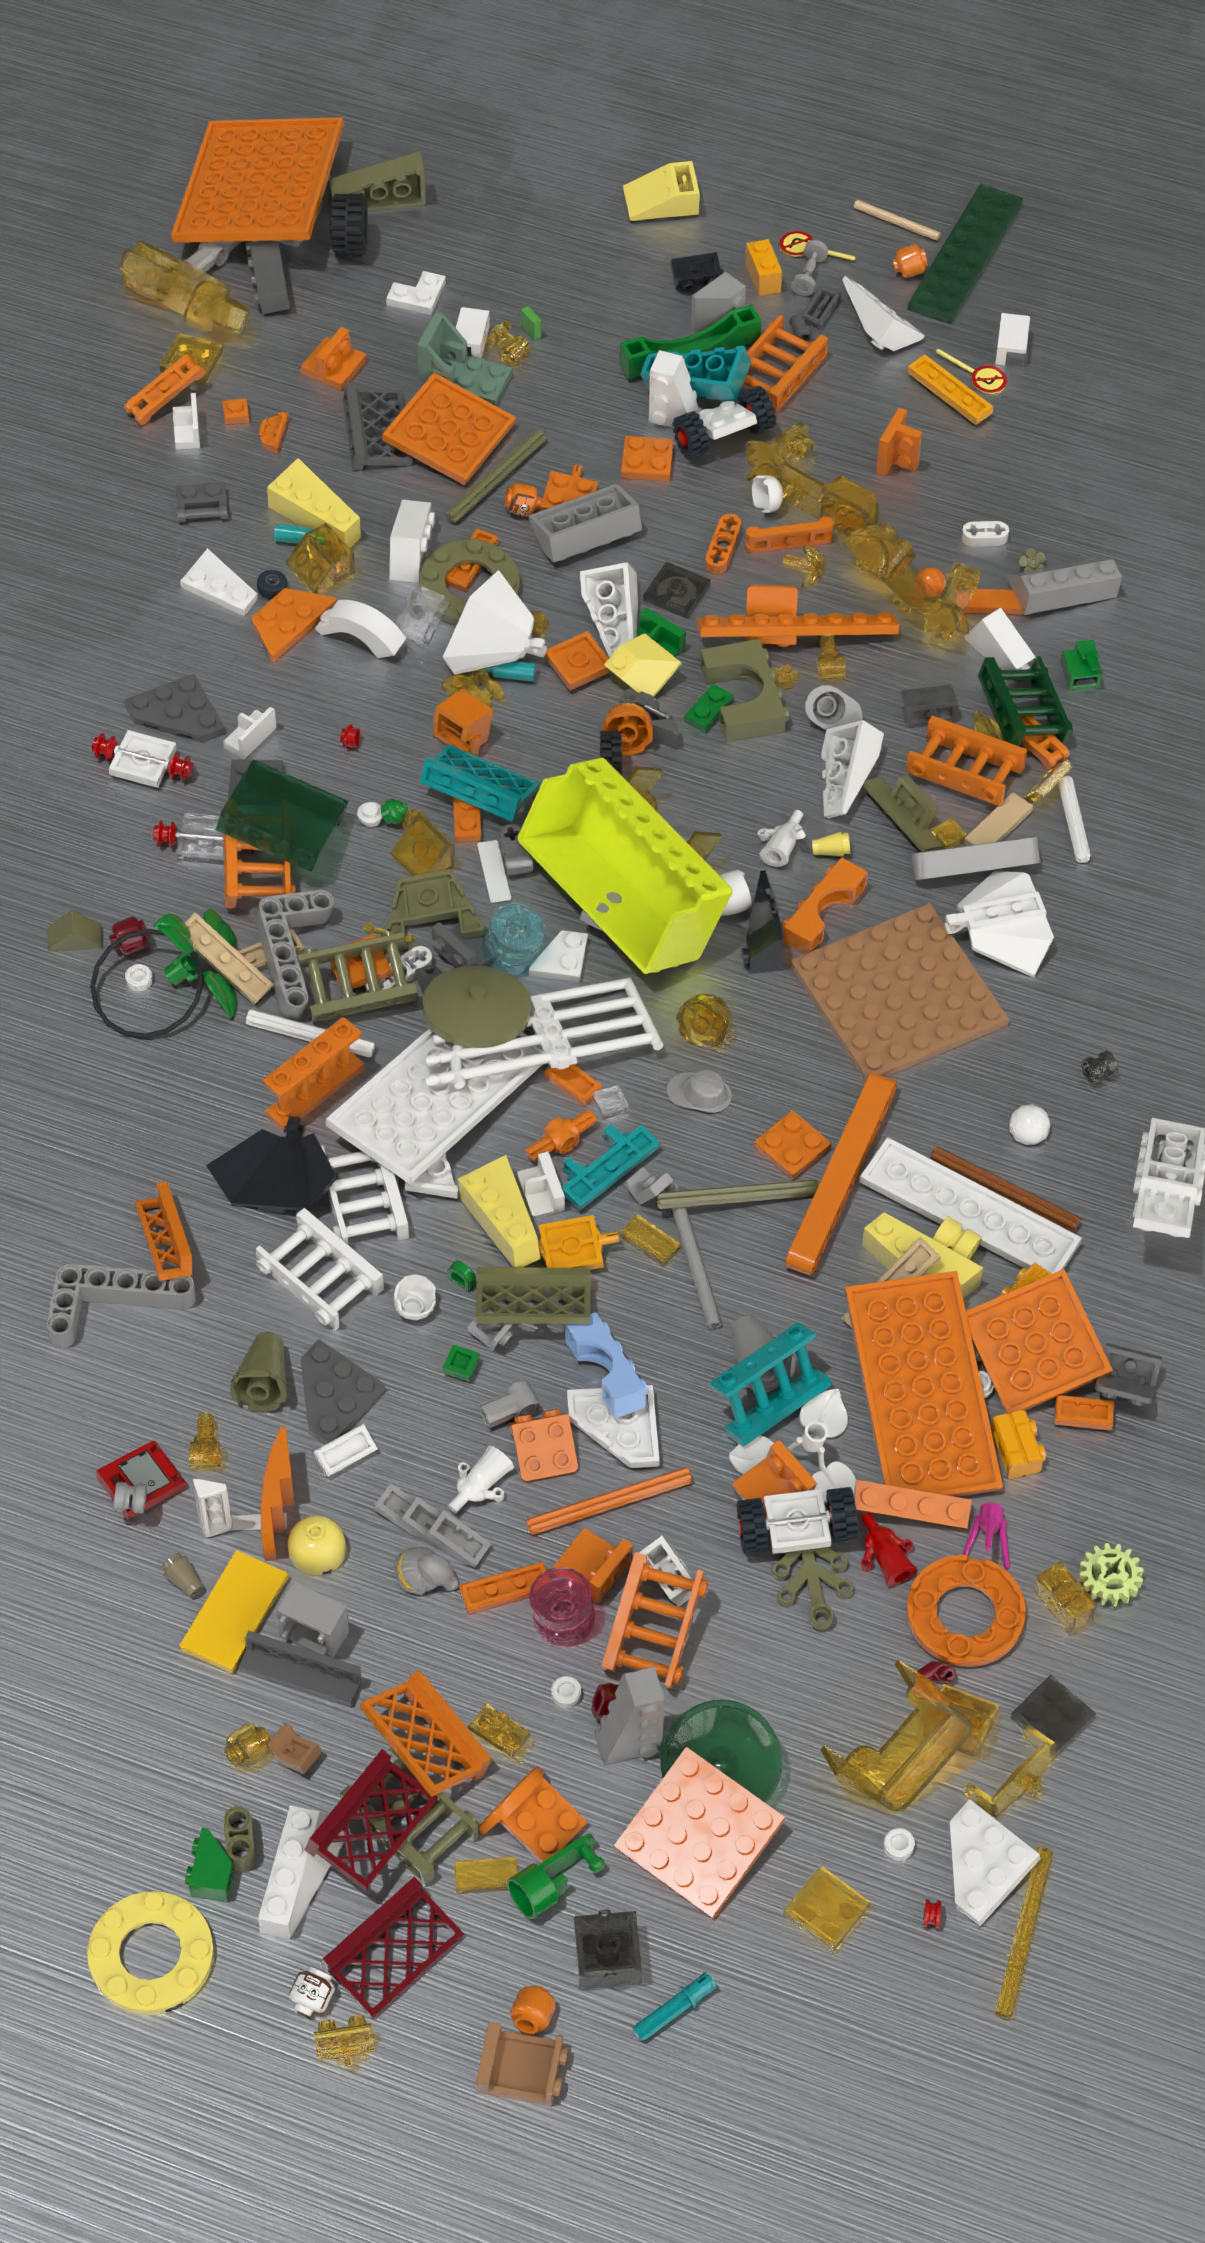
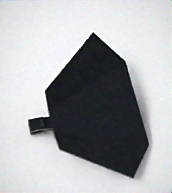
(275, 1171)

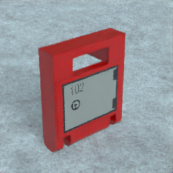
(143, 1466)

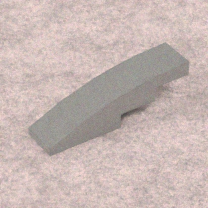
(431, 1526)

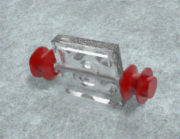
(196, 839)

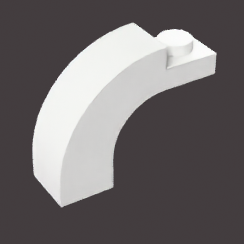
(365, 623)

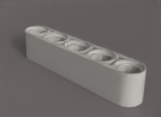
(975, 858)

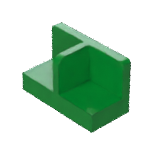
(662, 631)

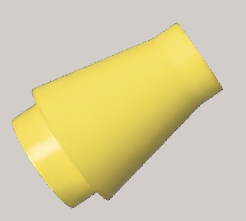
(832, 845)

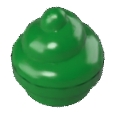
(393, 811)

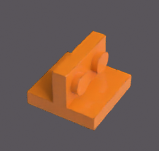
(334, 361)
(899, 445)

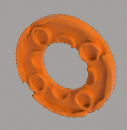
(965, 1572)

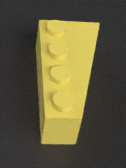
(310, 503)
(500, 1210)

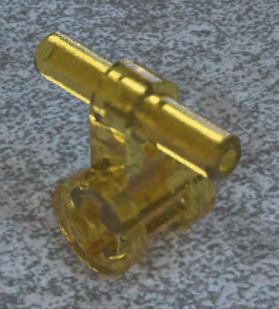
(508, 344)

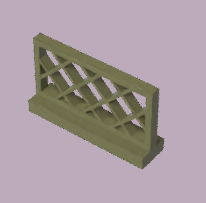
(533, 1284)

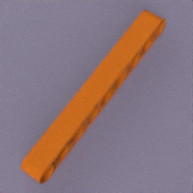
(841, 1174)

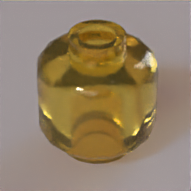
(247, 1745)

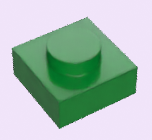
(461, 1363)

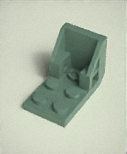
(445, 353)

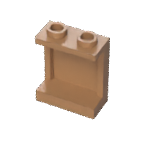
(520, 2066)

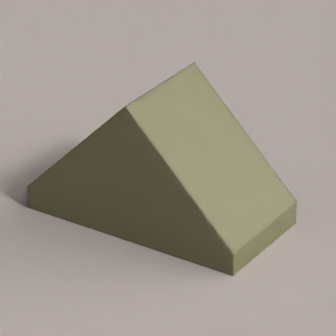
(74, 933)

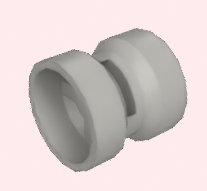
(123, 1497)

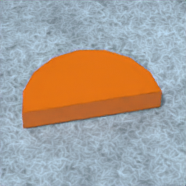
(272, 431)

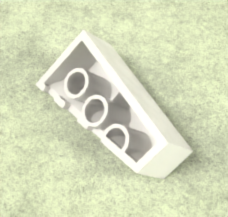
(294, 1874)

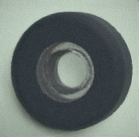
(271, 583)

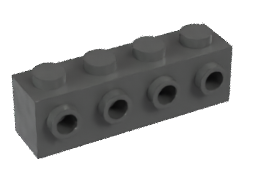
(268, 275)

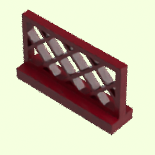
(347, 1810)
(368, 1934)

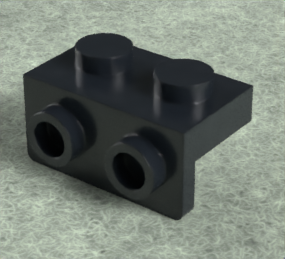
(695, 270)

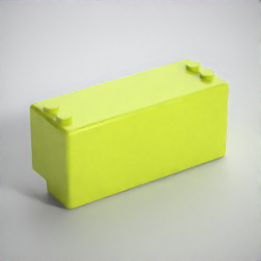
(607, 838)

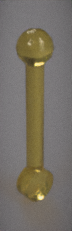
(369, 929)

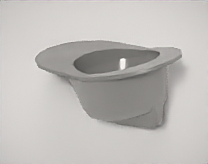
(831, 707)
(699, 1091)

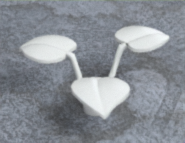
(822, 1419)

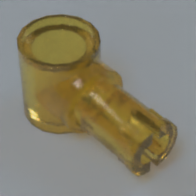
(830, 662)
(205, 1448)

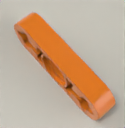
(724, 552)

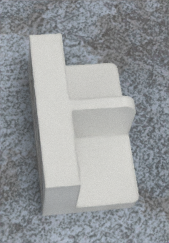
(474, 327)
(1012, 336)
(186, 425)
(250, 732)
(542, 1188)

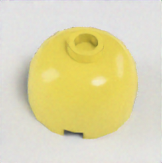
(316, 1545)

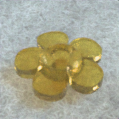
(786, 677)

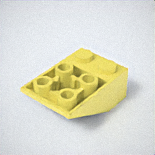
(663, 193)

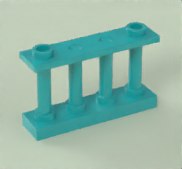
(782, 1402)

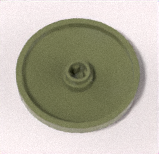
(476, 1006)

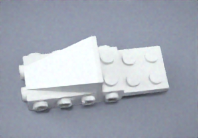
(1169, 1177)

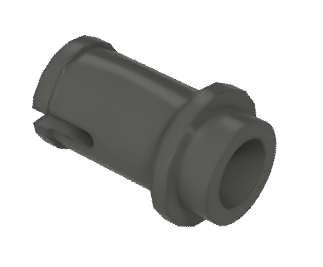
(800, 328)

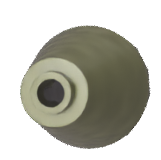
(261, 1375)

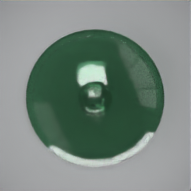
(731, 1740)

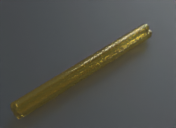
(1023, 1935)

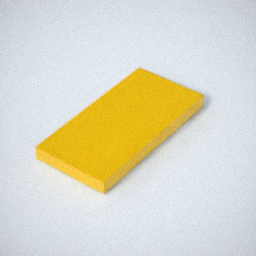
(232, 1608)

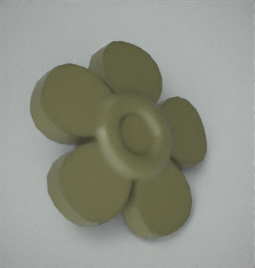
(1031, 560)

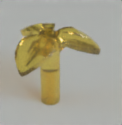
(812, 562)

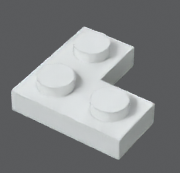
(419, 298)

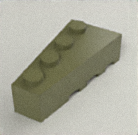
(387, 184)

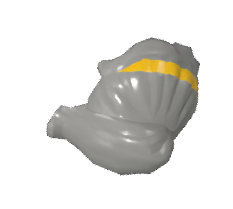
(423, 1570)

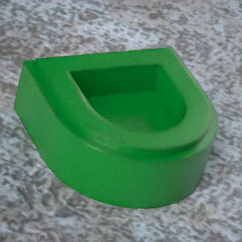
(462, 1275)

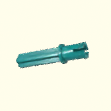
(686, 1998)

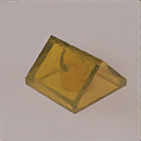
(424, 848)

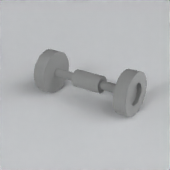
(803, 283)

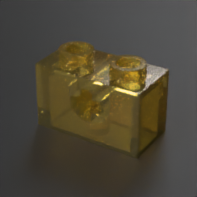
(1065, 1598)

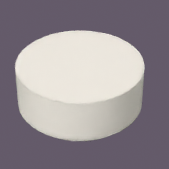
(138, 977)
(566, 1692)
(898, 1844)

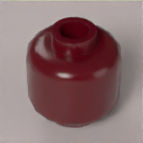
(132, 944)

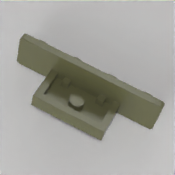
(908, 808)

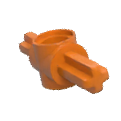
(561, 1135)

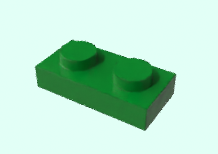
(707, 708)

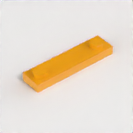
(950, 389)

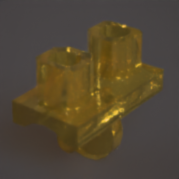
(499, 1730)
(343, 2041)

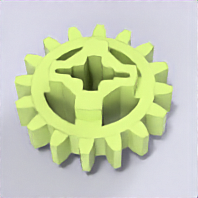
(1115, 1585)

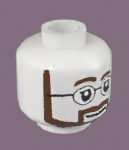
(311, 1991)

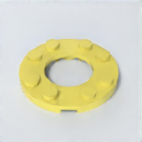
(162, 1993)

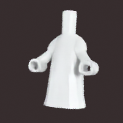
(782, 840)
(474, 1484)

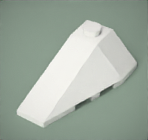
(879, 320)
(613, 602)
(848, 759)

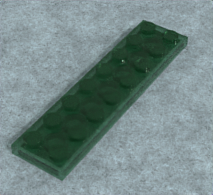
(965, 254)

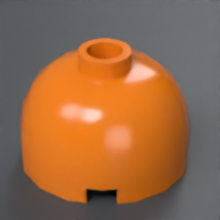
(634, 725)

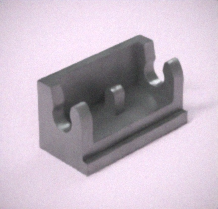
(929, 701)

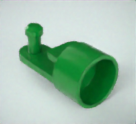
(536, 1892)

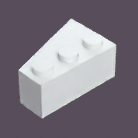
(670, 389)
(410, 540)

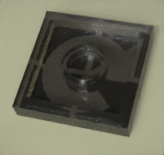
(676, 590)

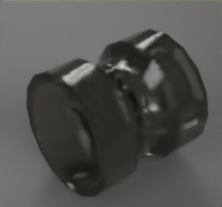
(1097, 1068)

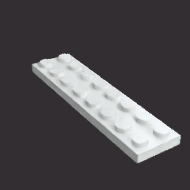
(942, 1193)

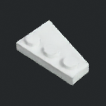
(219, 584)

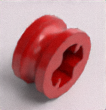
(932, 1913)

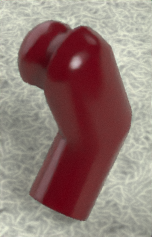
(938, 1672)

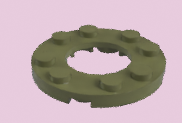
(460, 552)

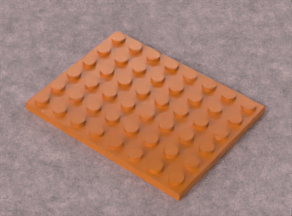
(258, 180)

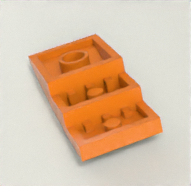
(276, 1494)

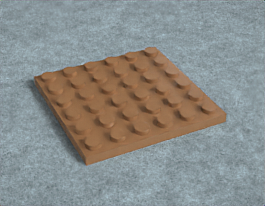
(899, 993)

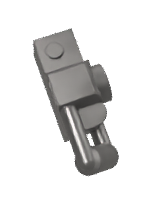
(646, 701)

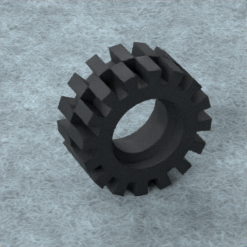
(612, 748)

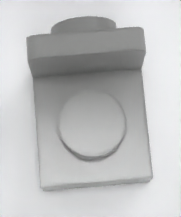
(646, 1186)

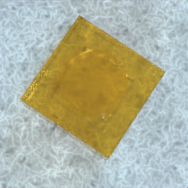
(949, 834)

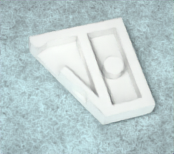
(562, 958)

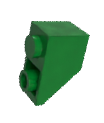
(211, 1871)

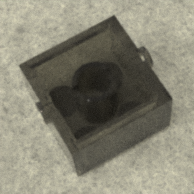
(607, 1950)

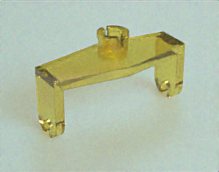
(1021, 1780)

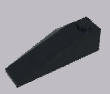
(764, 932)

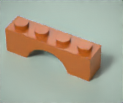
(842, 885)

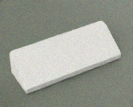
(212, 1507)

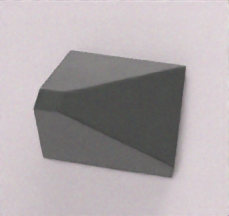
(426, 975)

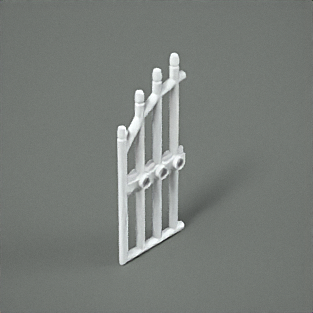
(552, 1036)

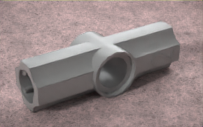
(211, 254)

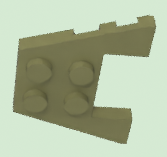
(432, 899)

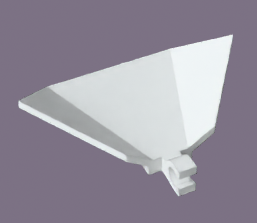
(492, 629)
(1005, 921)

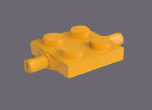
(574, 1243)

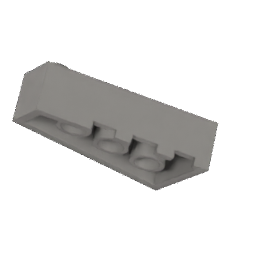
(633, 1719)

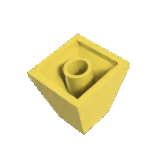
(643, 664)

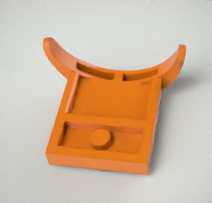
(536, 1816)

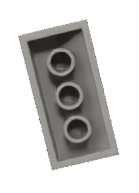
(586, 522)
(1066, 585)

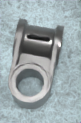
(515, 857)

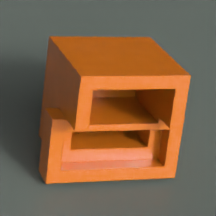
(463, 722)

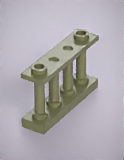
(350, 1002)
(421, 1863)

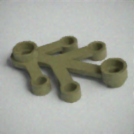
(812, 1573)

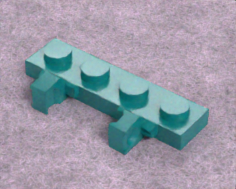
(623, 1155)

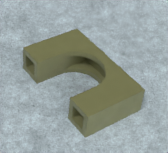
(747, 663)

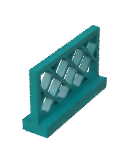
(481, 792)

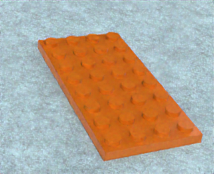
(923, 1385)

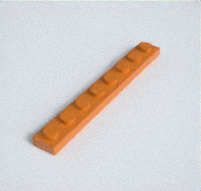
(791, 625)

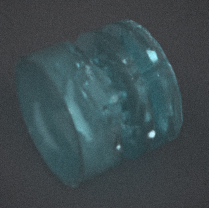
(513, 938)

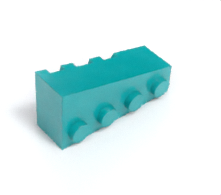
(712, 373)

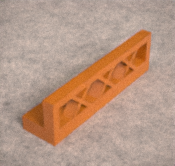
(179, 1252)

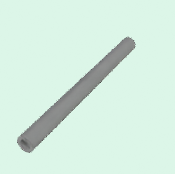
(695, 1263)

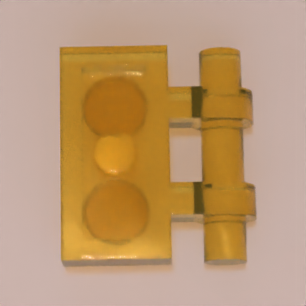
(469, 684)

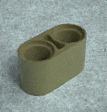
(239, 1838)

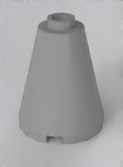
(748, 1337)

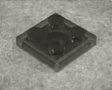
(1054, 1713)

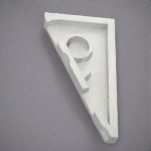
(435, 1180)

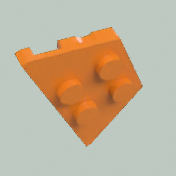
(289, 618)

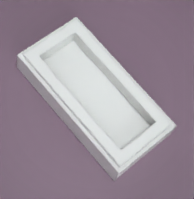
(345, 1450)

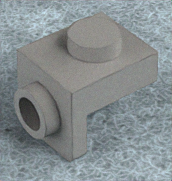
(491, 1333)

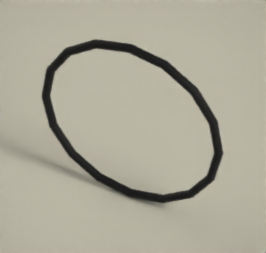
(136, 1034)

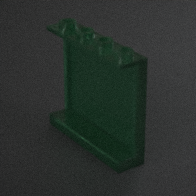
(281, 815)

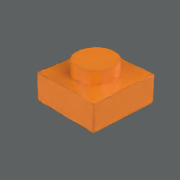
(235, 411)

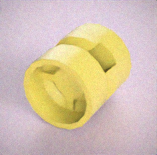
(955, 1238)

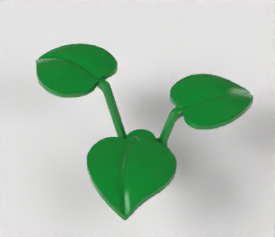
(184, 967)

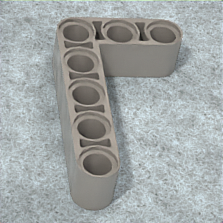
(283, 947)
(109, 1292)

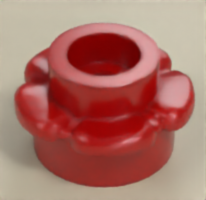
(350, 737)

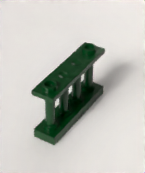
(1009, 714)

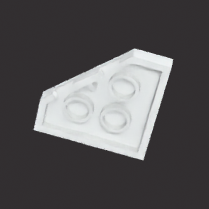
(628, 1437)
(985, 1861)

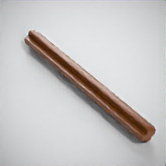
(1006, 1189)

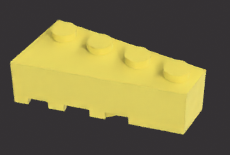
(890, 1238)

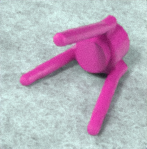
(990, 1522)

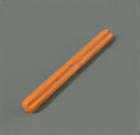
(608, 1501)

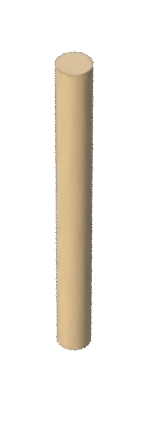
(897, 220)

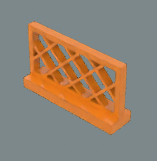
(443, 1726)

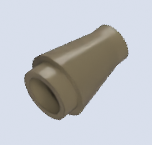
(181, 1573)

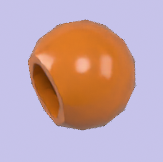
(934, 578)

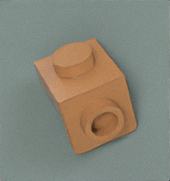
(293, 1750)

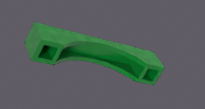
(735, 329)

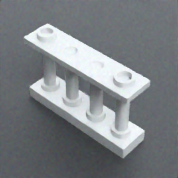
(388, 1199)
(327, 1245)

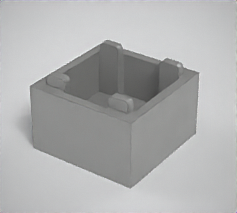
(312, 1620)

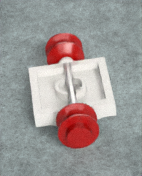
(142, 758)

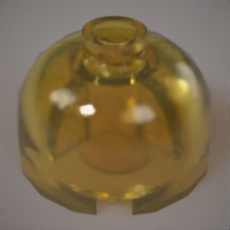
(704, 1020)

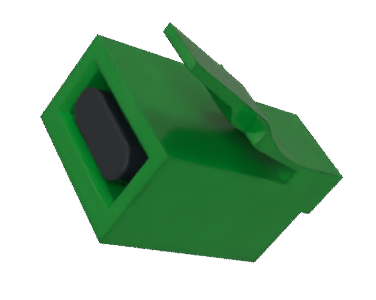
(1081, 666)

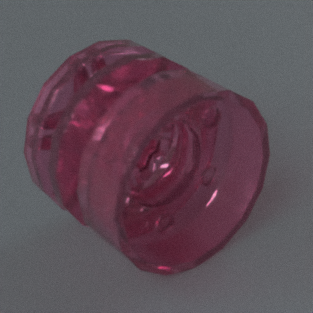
(559, 1592)

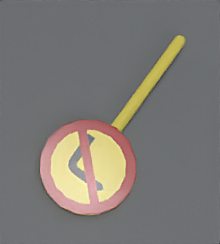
(795, 242)
(984, 378)

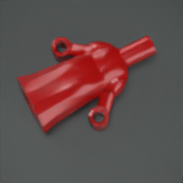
(889, 1552)

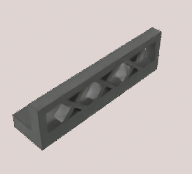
(301, 1669)

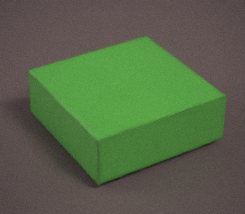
(531, 323)

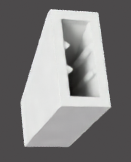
(999, 639)

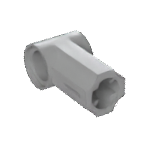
(515, 1402)

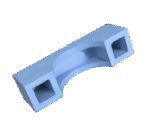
(621, 1388)

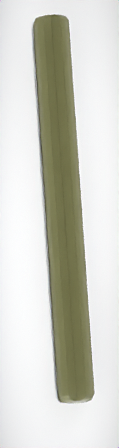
(495, 476)
(736, 1194)

